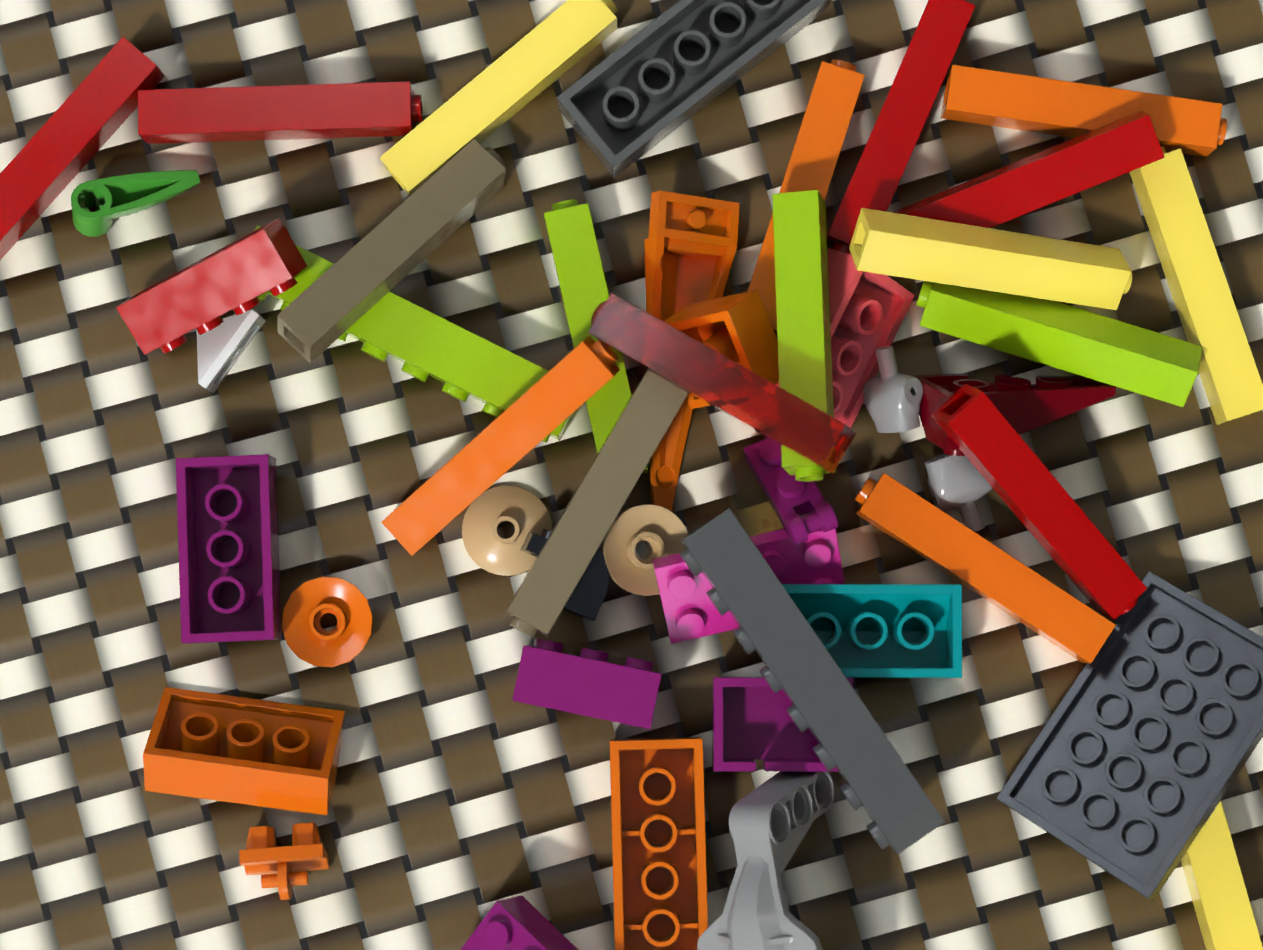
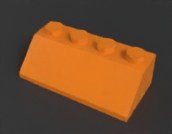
(244, 751)

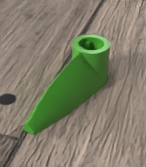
(124, 196)

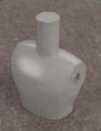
(892, 397)
(956, 485)

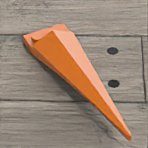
(685, 264)

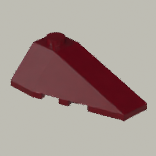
(1019, 401)

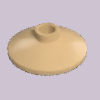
(482, 522)
(646, 523)

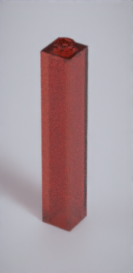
(722, 383)

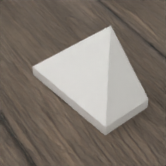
(223, 346)

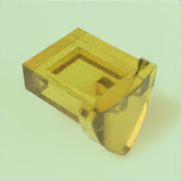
(754, 511)

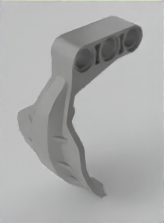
(765, 835)

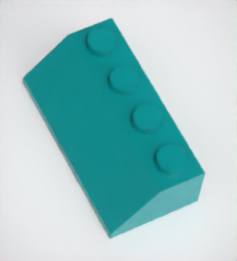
(886, 627)

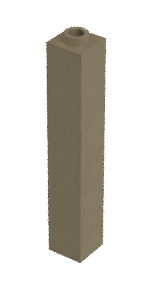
(391, 250)
(595, 504)

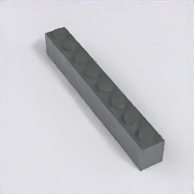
(812, 682)

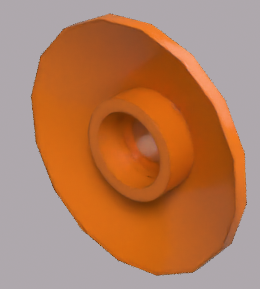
(303, 621)

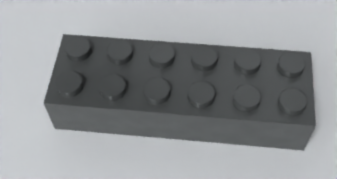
(675, 71)

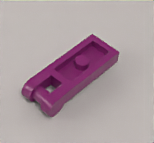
(787, 495)

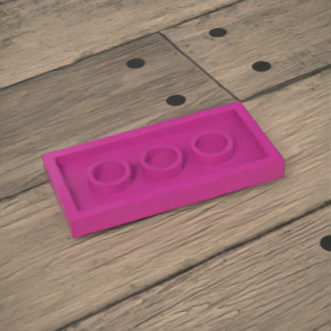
(692, 614)

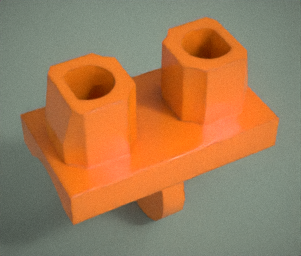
(286, 861)

